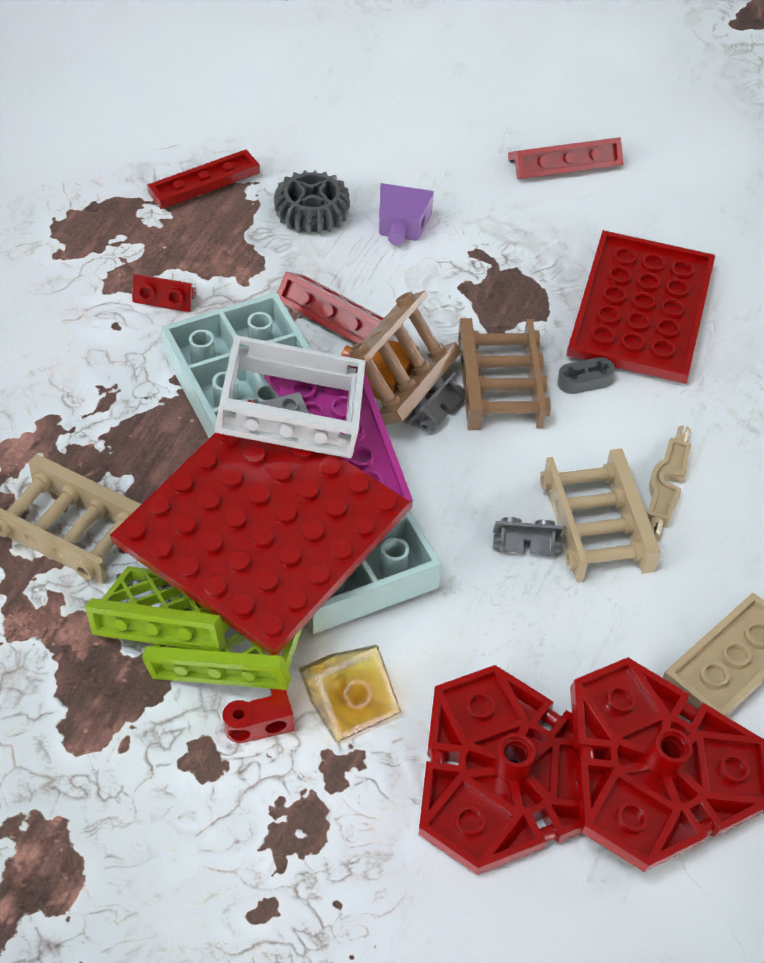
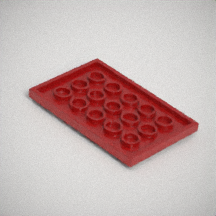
(642, 306)

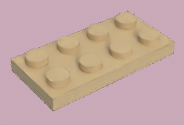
(726, 661)

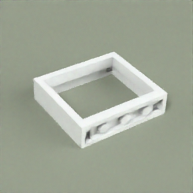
(284, 425)

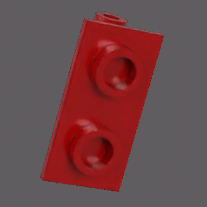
(162, 292)

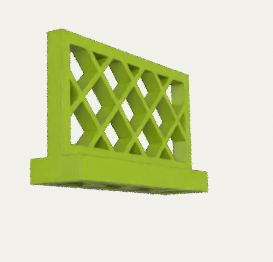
(150, 624)
(222, 667)

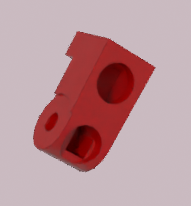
(258, 718)

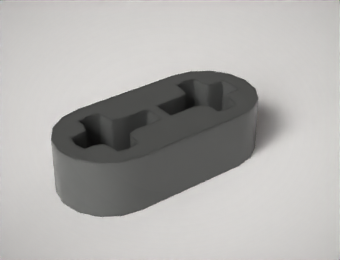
(585, 375)

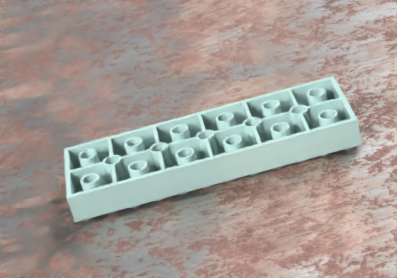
(199, 356)

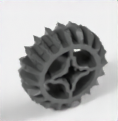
(311, 201)

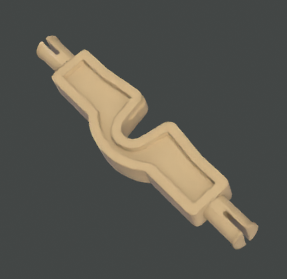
(672, 469)

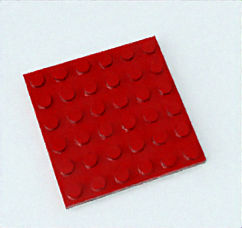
(260, 532)

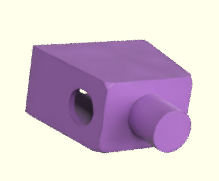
(403, 212)

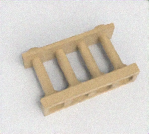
(72, 490)
(624, 496)

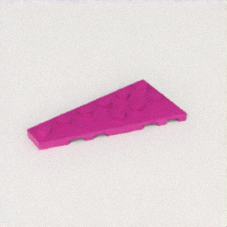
(373, 447)

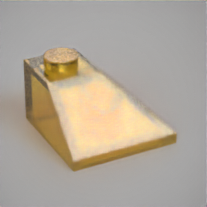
(350, 691)

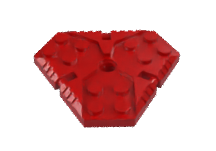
(658, 766)
(486, 804)

